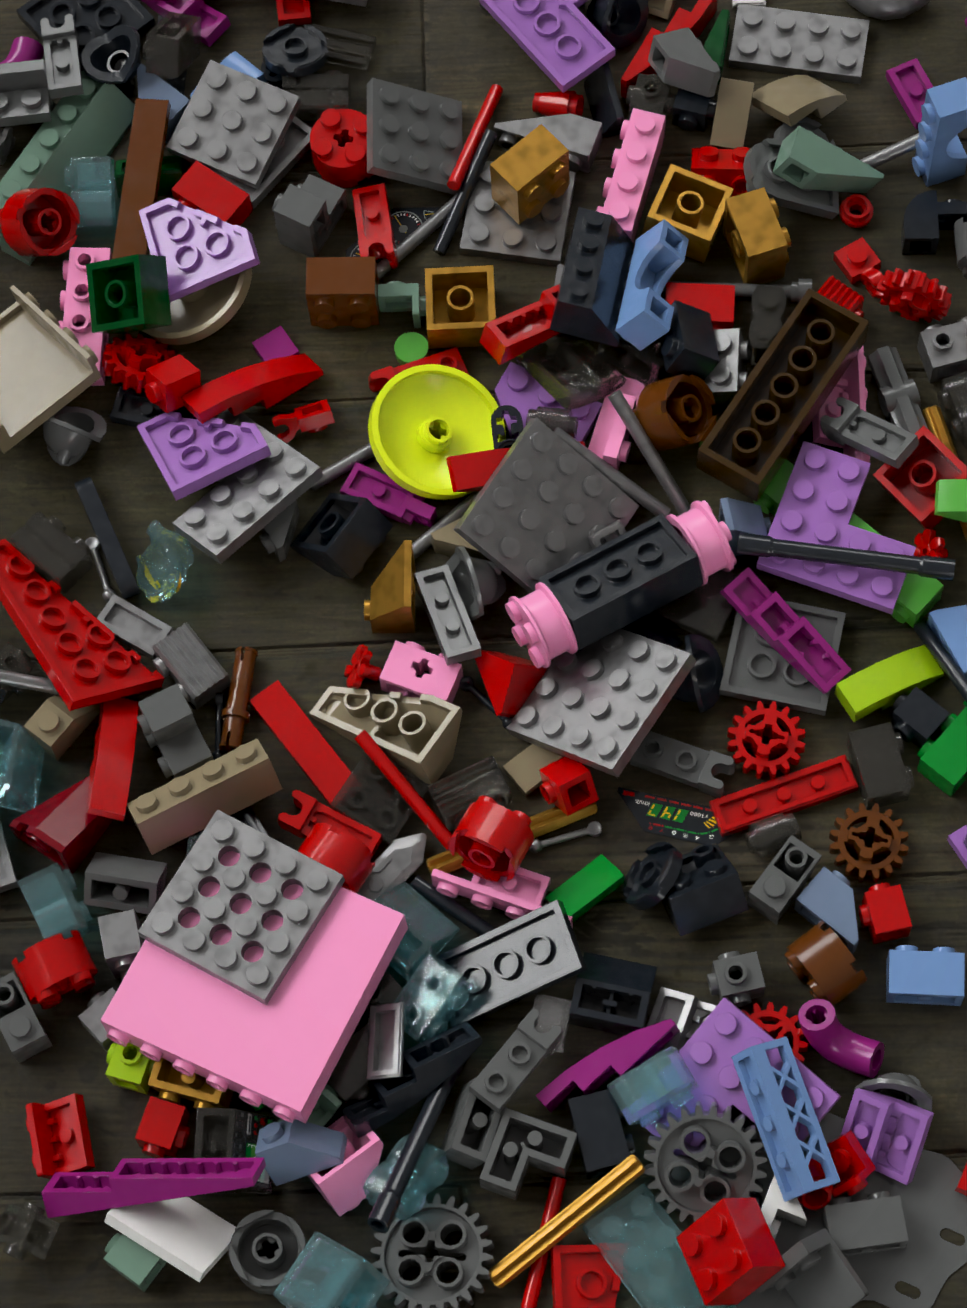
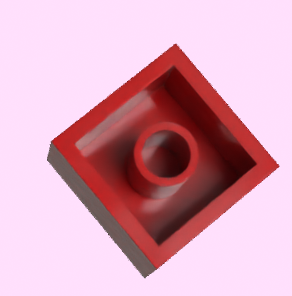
(916, 479)
(730, 1251)

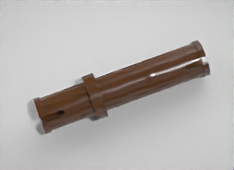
(235, 714)

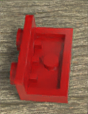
(721, 166)
(59, 1136)

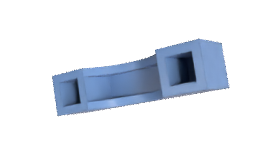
(938, 147)
(643, 311)

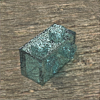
(432, 998)

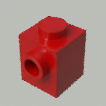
(170, 381)
(568, 785)
(885, 913)
(163, 1128)

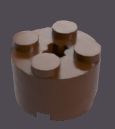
(676, 411)
(825, 964)

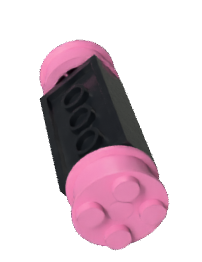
(620, 582)

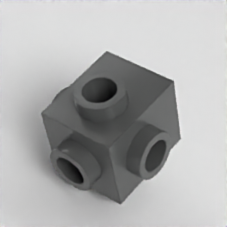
(746, 971)

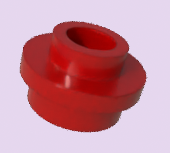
(859, 203)

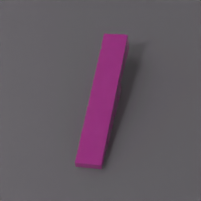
(147, 1181)

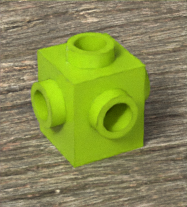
(129, 1067)

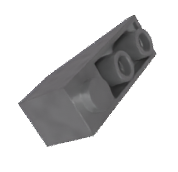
(575, 132)

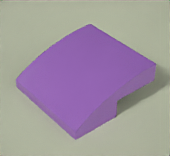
(889, 1132)

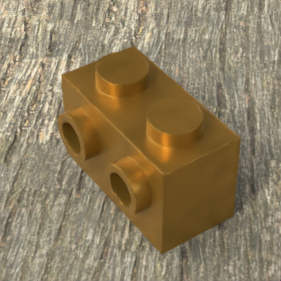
(176, 1085)

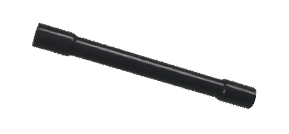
(770, 547)
(390, 1198)

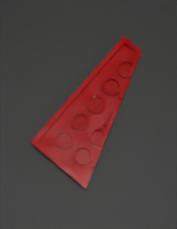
(68, 639)

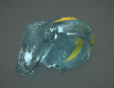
(163, 564)

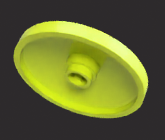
(424, 420)

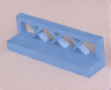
(778, 1120)

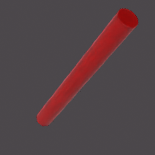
(475, 136)
(404, 788)
(538, 1268)

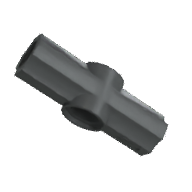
(895, 392)

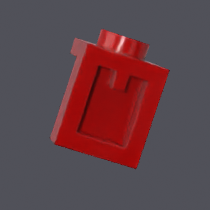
(851, 1164)

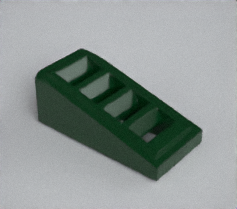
(718, 38)

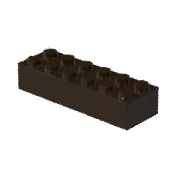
(782, 395)

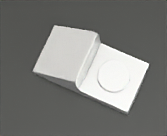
(775, 1206)

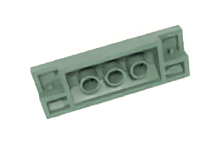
(79, 127)

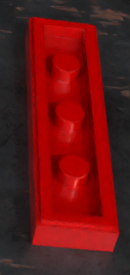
(301, 740)
(784, 795)

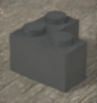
(308, 214)
(173, 729)
(525, 1143)

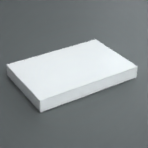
(176, 1232)

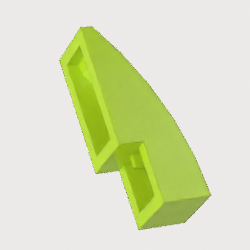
(886, 680)

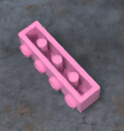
(634, 169)
(76, 304)

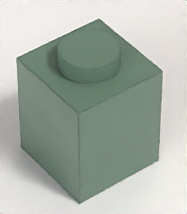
(133, 1261)

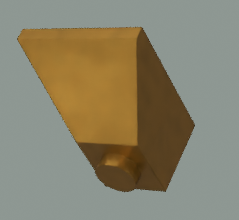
(394, 595)

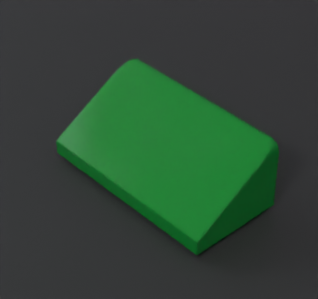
(588, 887)

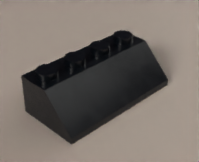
(593, 278)

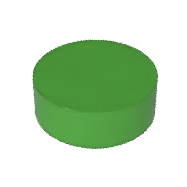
(410, 347)

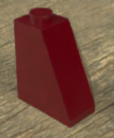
(62, 827)

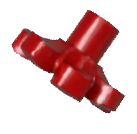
(930, 545)
(361, 668)

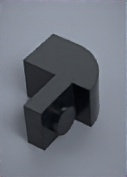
(924, 220)

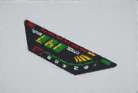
(672, 817)

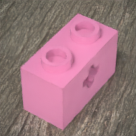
(411, 660)

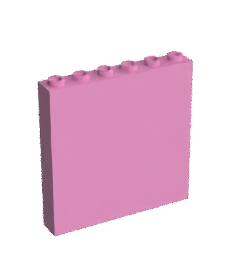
(269, 1051)

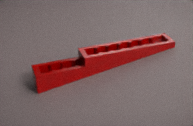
(520, 329)

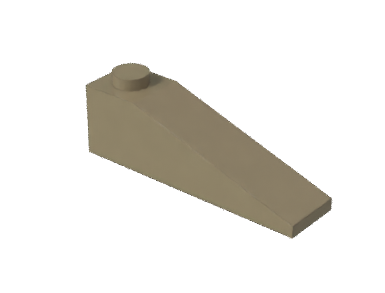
(409, 730)

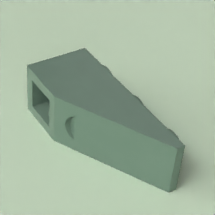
(819, 165)

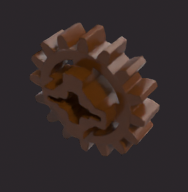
(882, 844)

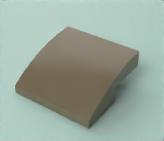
(796, 97)

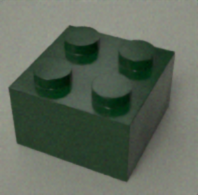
(128, 294)

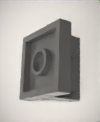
(24, 93)

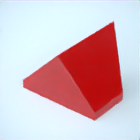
(508, 680)

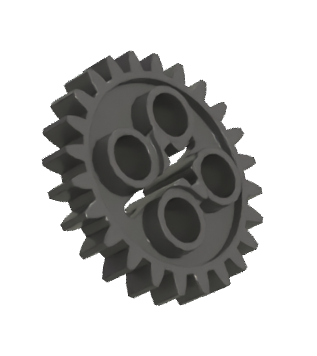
(720, 1133)
(437, 1222)

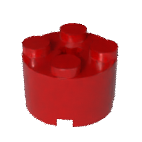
(340, 147)
(39, 222)
(492, 839)
(341, 853)
(55, 968)

